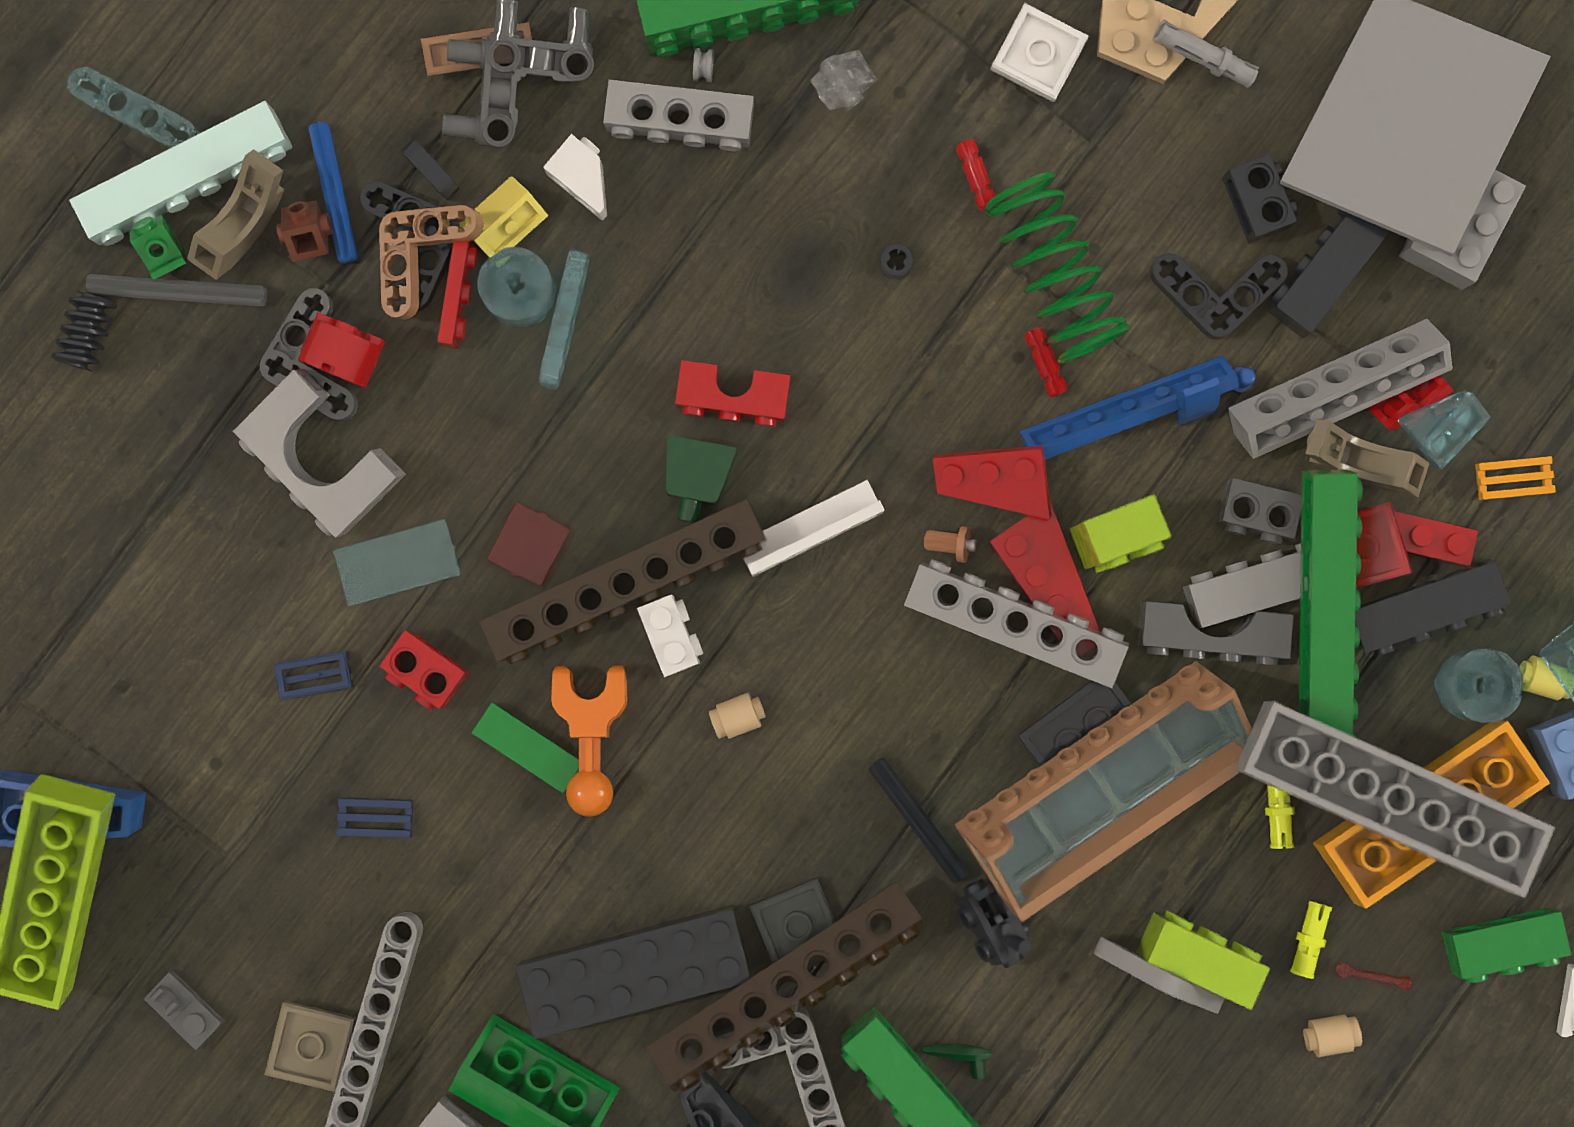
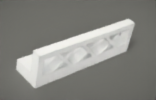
(815, 526)

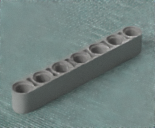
(378, 1020)

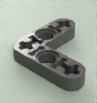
(281, 349)

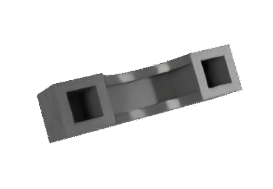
(1261, 635)

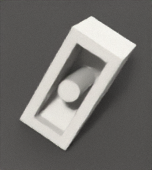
(580, 173)

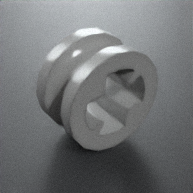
(703, 64)

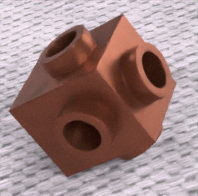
(304, 230)

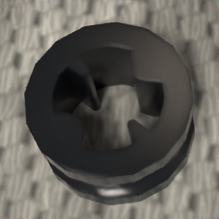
(885, 259)

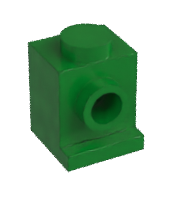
(157, 231)

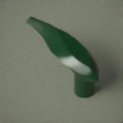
(962, 1052)

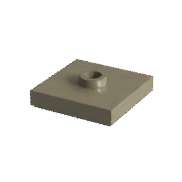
(310, 1045)

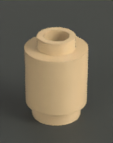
(737, 716)
(1332, 1035)

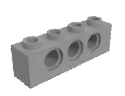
(626, 97)

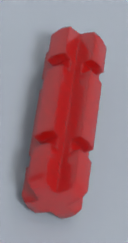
(975, 172)
(1046, 362)

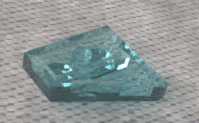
(1445, 426)

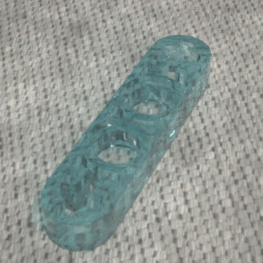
(134, 108)
(564, 319)

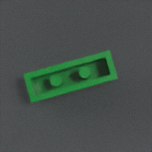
(1506, 944)

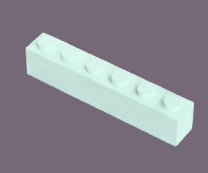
(179, 174)

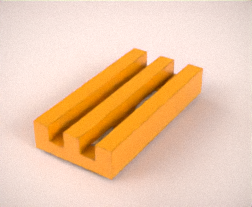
(1545, 475)

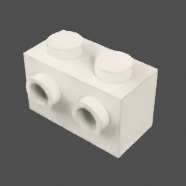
(669, 635)

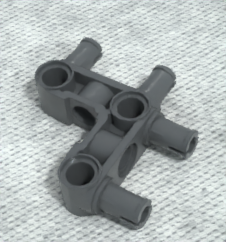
(500, 82)

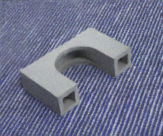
(271, 436)

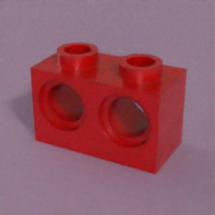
(429, 662)

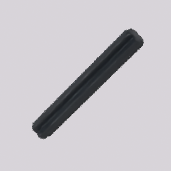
(918, 820)

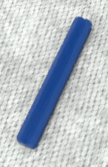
(333, 192)

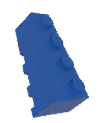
(124, 819)

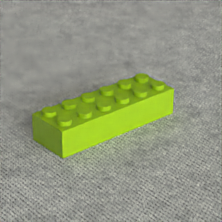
(51, 889)

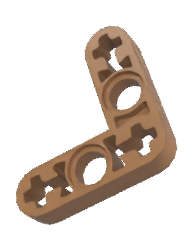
(407, 245)

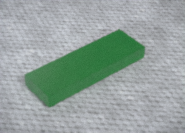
(527, 747)

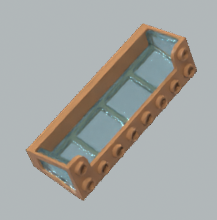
(1108, 789)

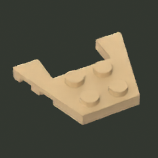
(1129, 29)

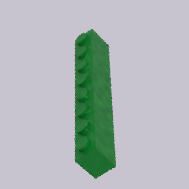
(1329, 597)

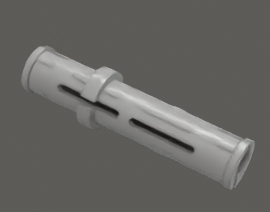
(1196, 49)

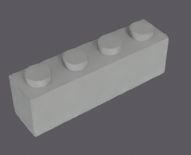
(1244, 588)

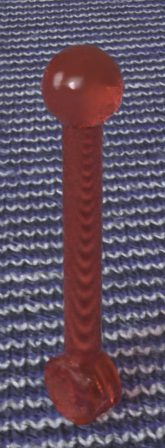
(1344, 971)

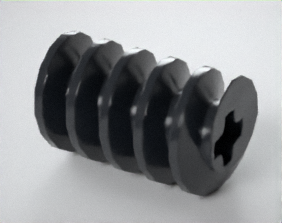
(83, 331)

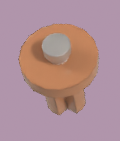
(951, 542)

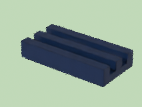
(344, 669)
(343, 816)

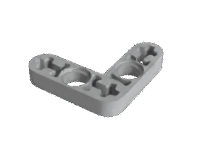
(1157, 977)

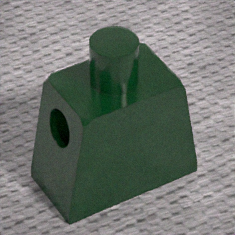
(696, 474)

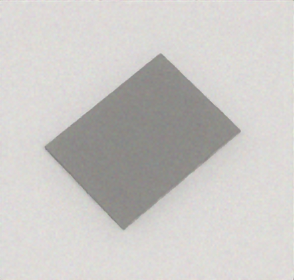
(1415, 122)

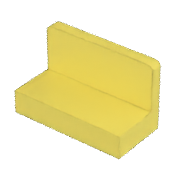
(507, 216)

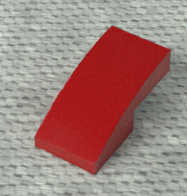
(1417, 397)

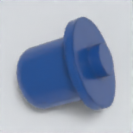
(1246, 378)

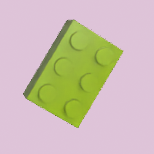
(1126, 530)
(1203, 958)

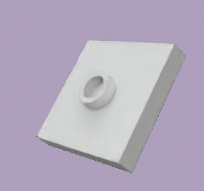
(1039, 52)

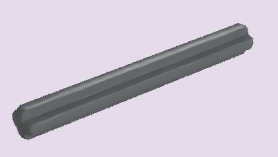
(176, 290)

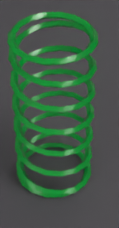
(1059, 274)

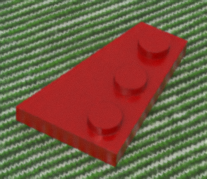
(997, 478)

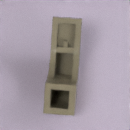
(241, 220)
(1375, 464)

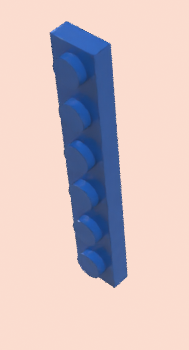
(1125, 409)

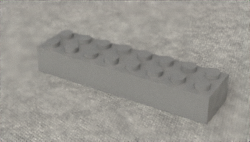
(1394, 798)

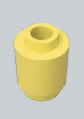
(1540, 679)

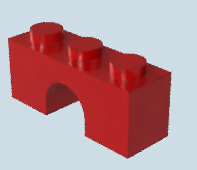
(700, 394)

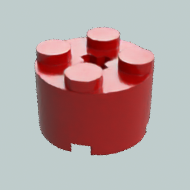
(341, 350)

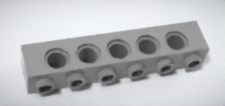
(1341, 388)
(925, 598)

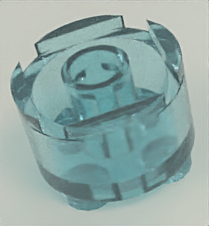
(506, 270)
(1500, 685)

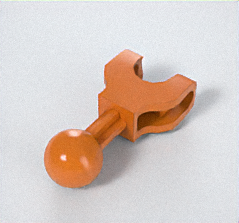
(589, 720)

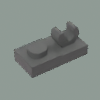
(184, 1010)

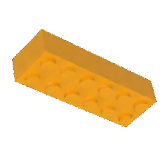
(1486, 762)

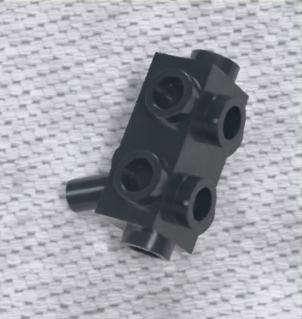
(999, 932)

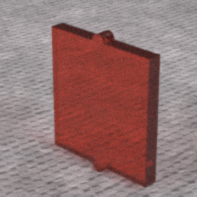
(528, 544)

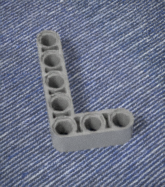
(806, 1080)

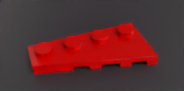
(1045, 570)

